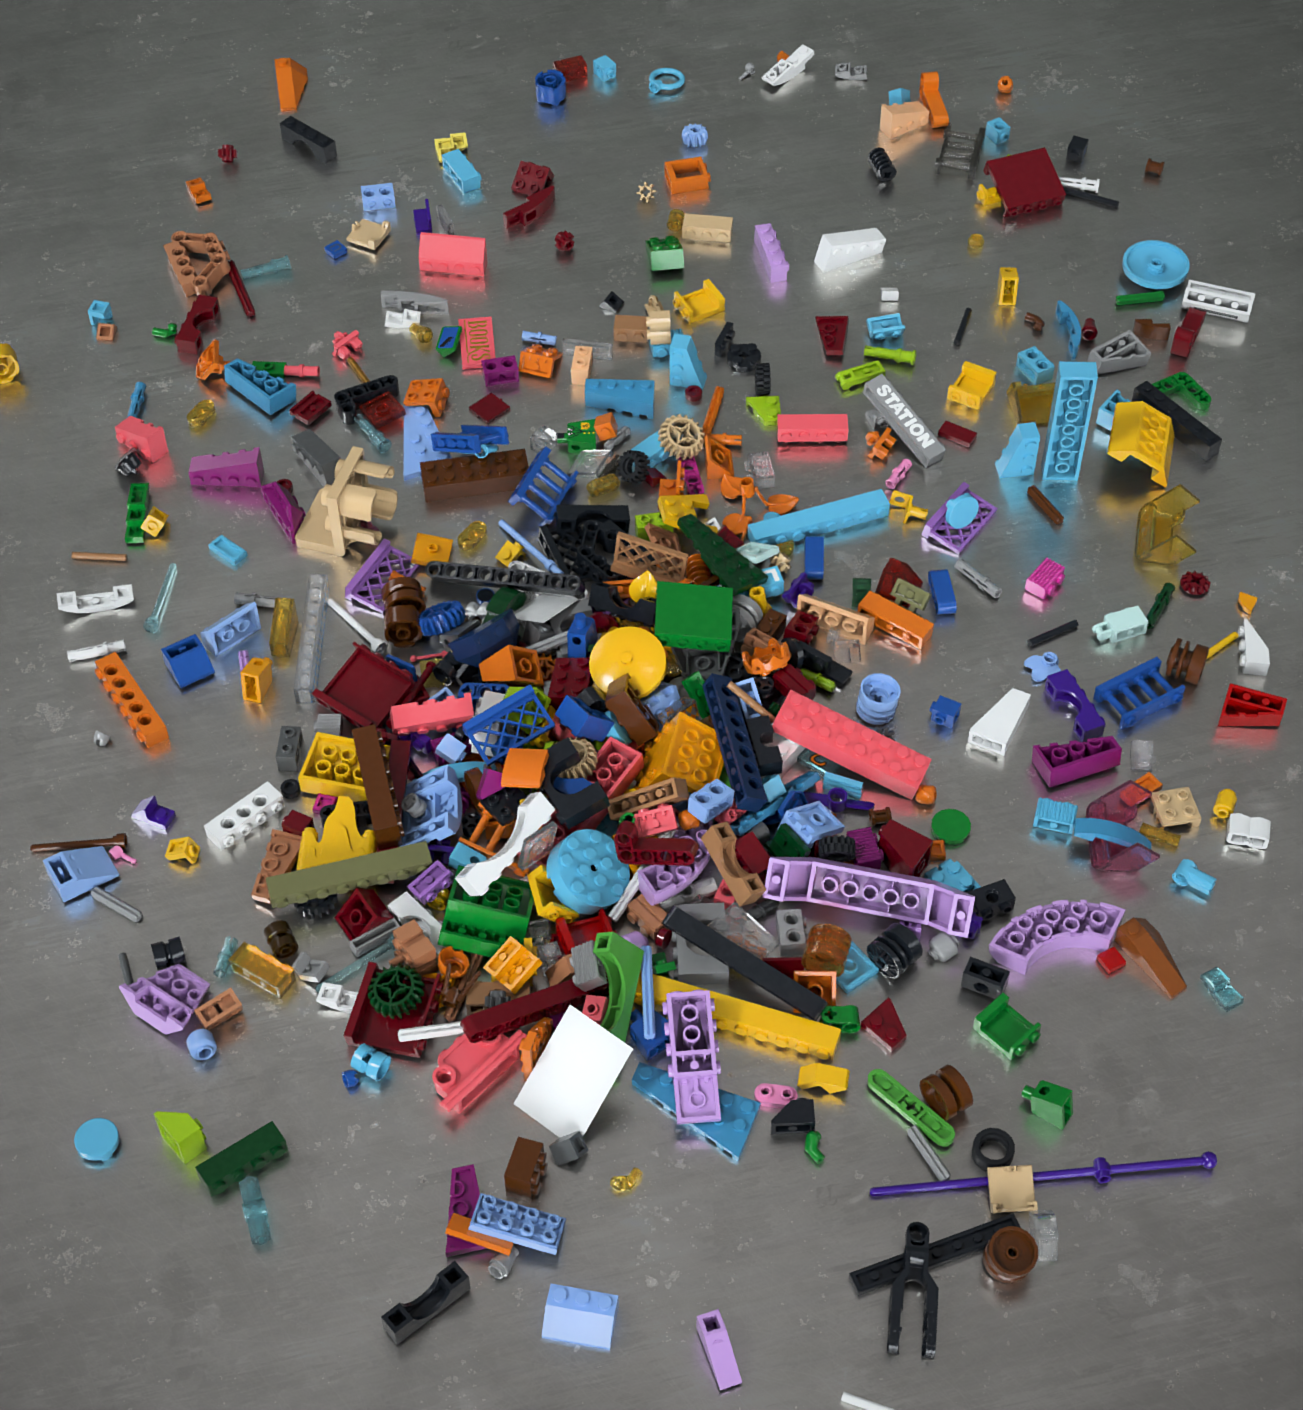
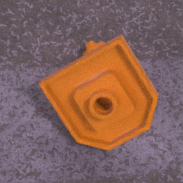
(210, 361)

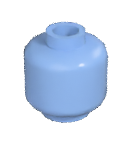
(201, 1044)

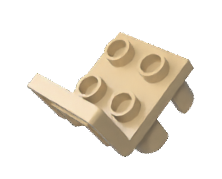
(341, 506)

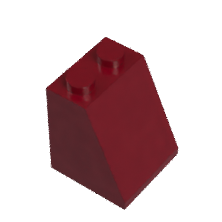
(904, 849)

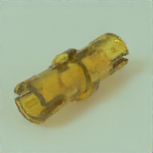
(1160, 834)

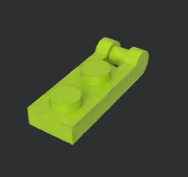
(859, 374)

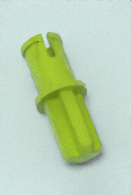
(819, 681)

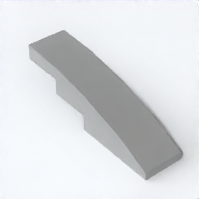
(415, 301)

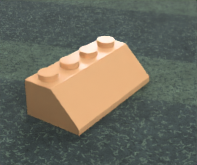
(850, 622)

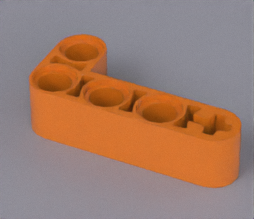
(932, 99)

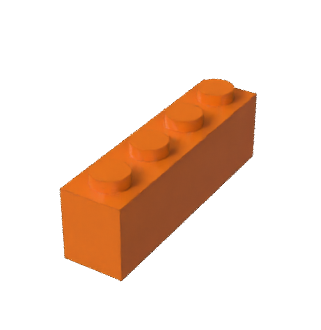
(896, 620)

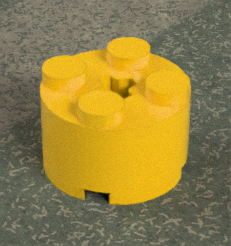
(8, 363)

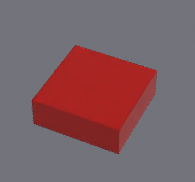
(1111, 960)

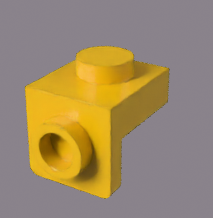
(510, 552)

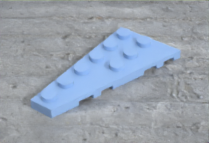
(417, 440)

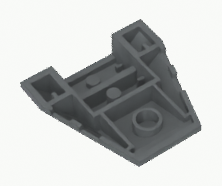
(706, 660)

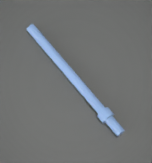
(549, 565)

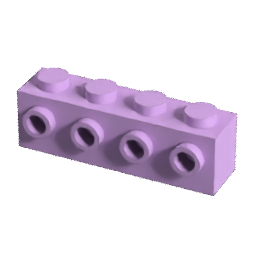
(770, 253)

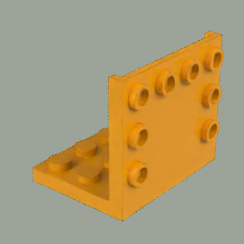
(683, 751)

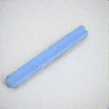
(648, 993)

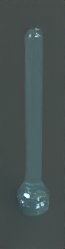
(152, 622)
(359, 963)

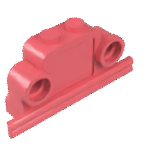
(471, 1068)

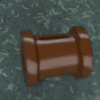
(1154, 167)
(879, 816)

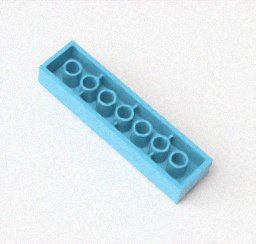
(1069, 420)

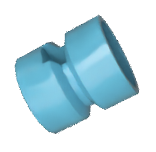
(372, 1062)

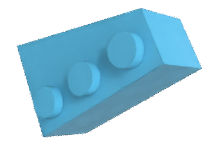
(1021, 452)

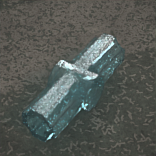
(255, 1210)

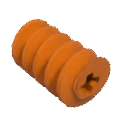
(697, 569)

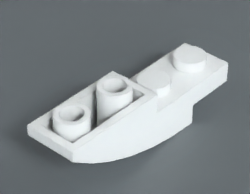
(789, 68)

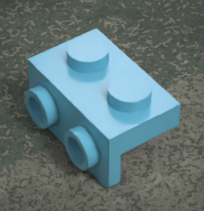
(885, 326)

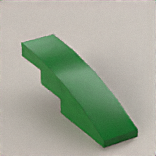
(137, 512)

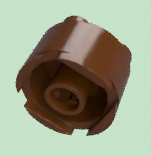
(402, 625)

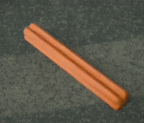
(713, 410)

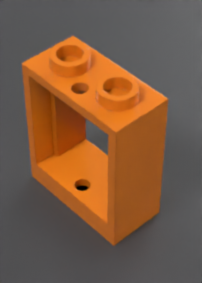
(686, 184)

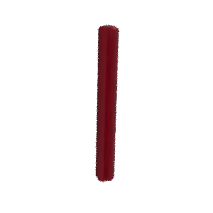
(241, 290)

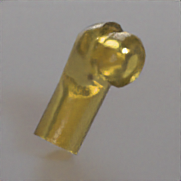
(626, 1182)

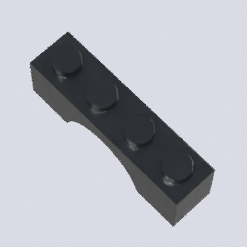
(320, 144)
(571, 517)
(606, 598)
(408, 1317)

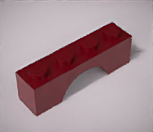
(202, 311)

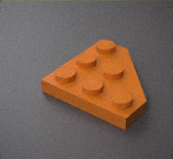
(534, 1045)

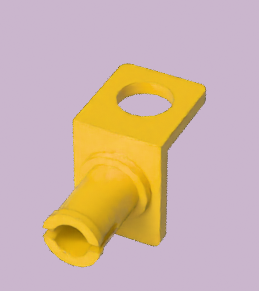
(911, 510)

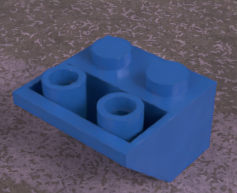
(187, 661)

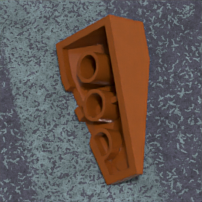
(1151, 954)

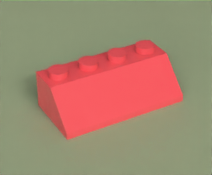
(452, 254)

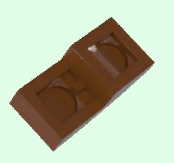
(1146, 329)

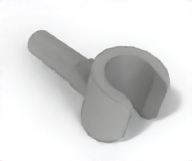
(749, 69)

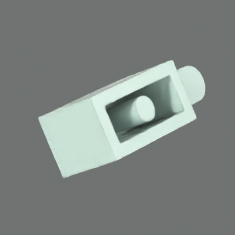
(1121, 625)

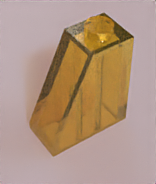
(283, 627)

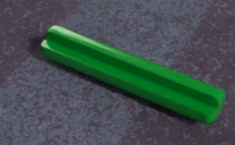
(1140, 298)

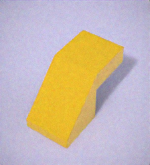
(829, 1077)

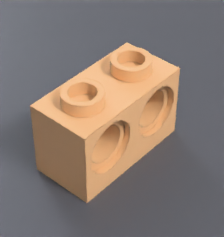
(581, 364)

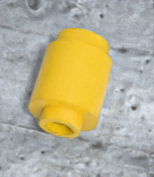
(1225, 803)

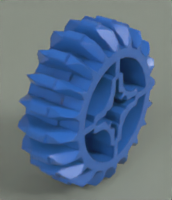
(441, 618)

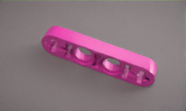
(692, 474)

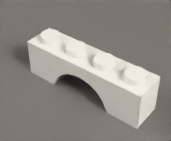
(408, 908)

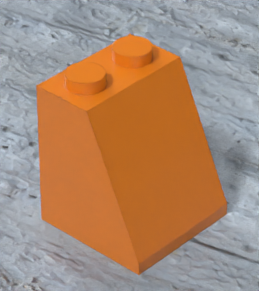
(512, 667)

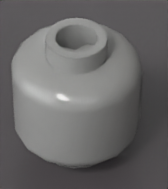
(943, 946)

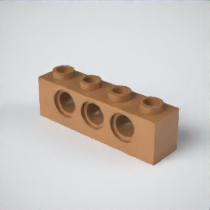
(668, 791)

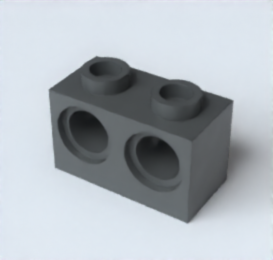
(289, 748)

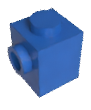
(945, 711)

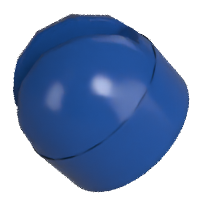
(349, 1078)

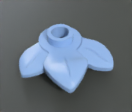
(1043, 665)

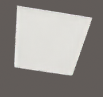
(543, 608)

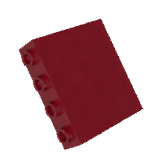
(1026, 182)
(365, 688)
(382, 1033)

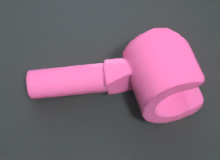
(117, 852)

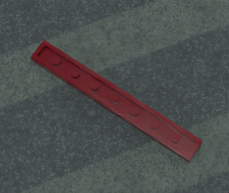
(399, 766)

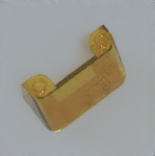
(1031, 402)

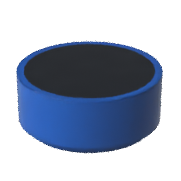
(484, 595)

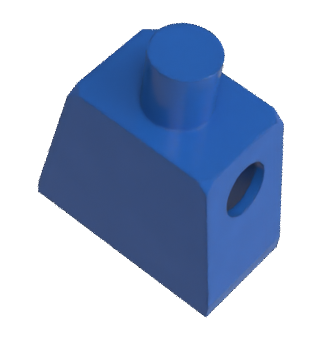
(580, 635)
(650, 1047)

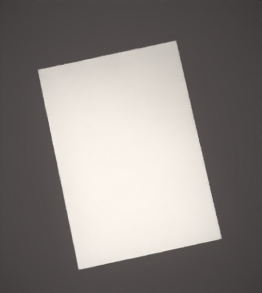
(573, 1075)

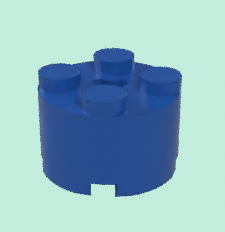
(550, 87)

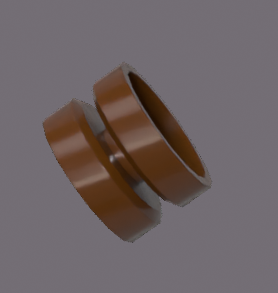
(403, 592)
(946, 1092)
(1010, 1254)

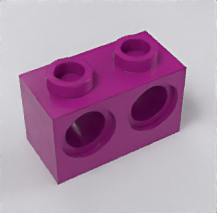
(500, 370)

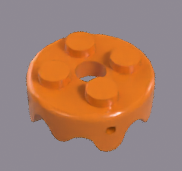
(767, 659)

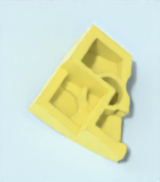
(446, 145)

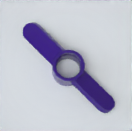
(837, 807)

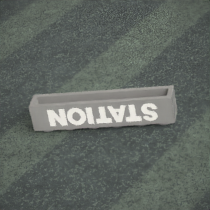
(904, 421)

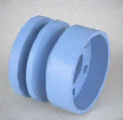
(878, 698)

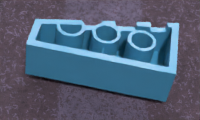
(259, 387)
(621, 395)

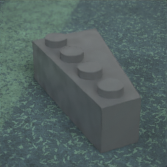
(316, 456)

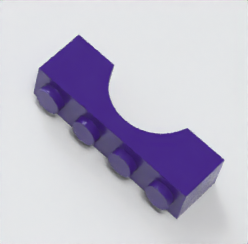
(1064, 688)

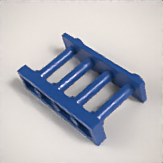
(469, 439)
(527, 483)
(1136, 677)

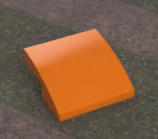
(524, 768)

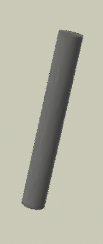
(125, 968)

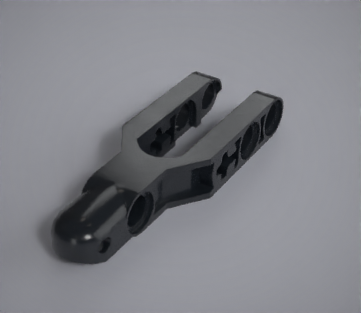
(914, 1269)

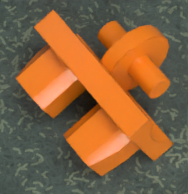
(874, 439)

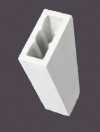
(1000, 723)

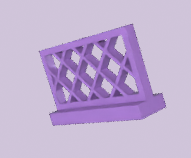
(939, 518)
(368, 572)

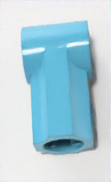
(1189, 874)

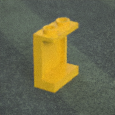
(700, 303)
(972, 385)
(545, 901)

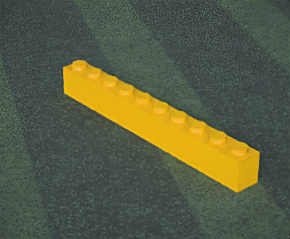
(756, 1020)

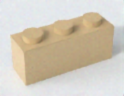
(707, 227)

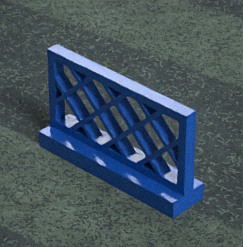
(503, 709)

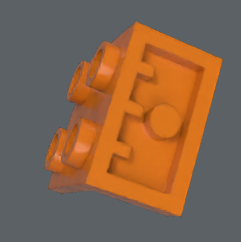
(538, 360)
(673, 486)

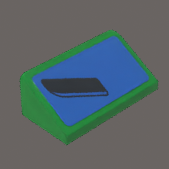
(448, 340)

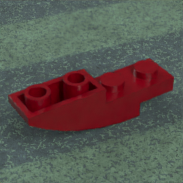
(534, 207)

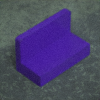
(423, 219)

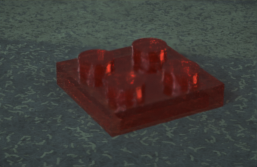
(382, 410)

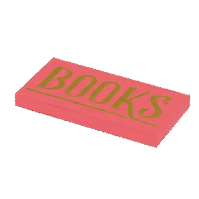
(476, 341)

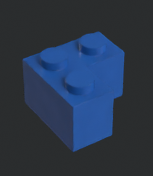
(583, 720)

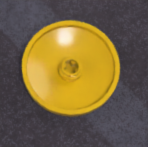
(631, 652)

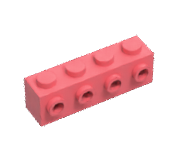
(812, 427)

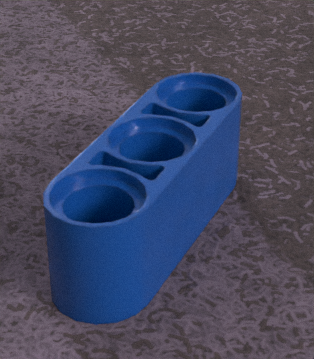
(814, 557)
(942, 592)

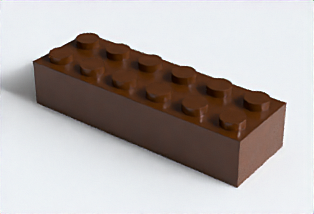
(473, 475)
(378, 787)

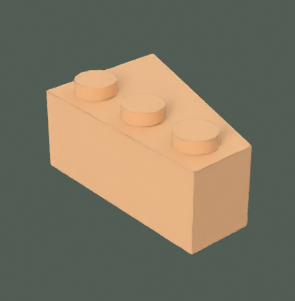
(902, 118)

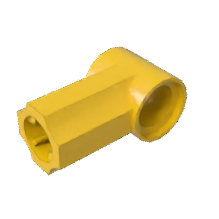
(759, 596)

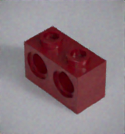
(802, 627)

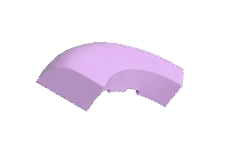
(665, 881)
(1055, 928)

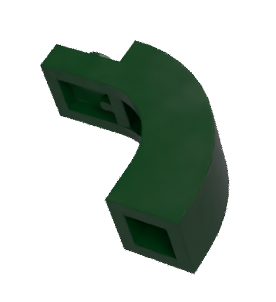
(503, 600)

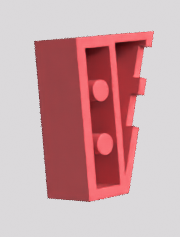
(147, 440)

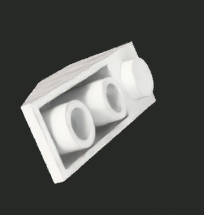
(1254, 651)

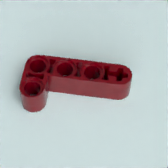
(1188, 332)
(652, 850)

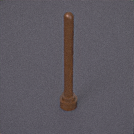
(120, 840)

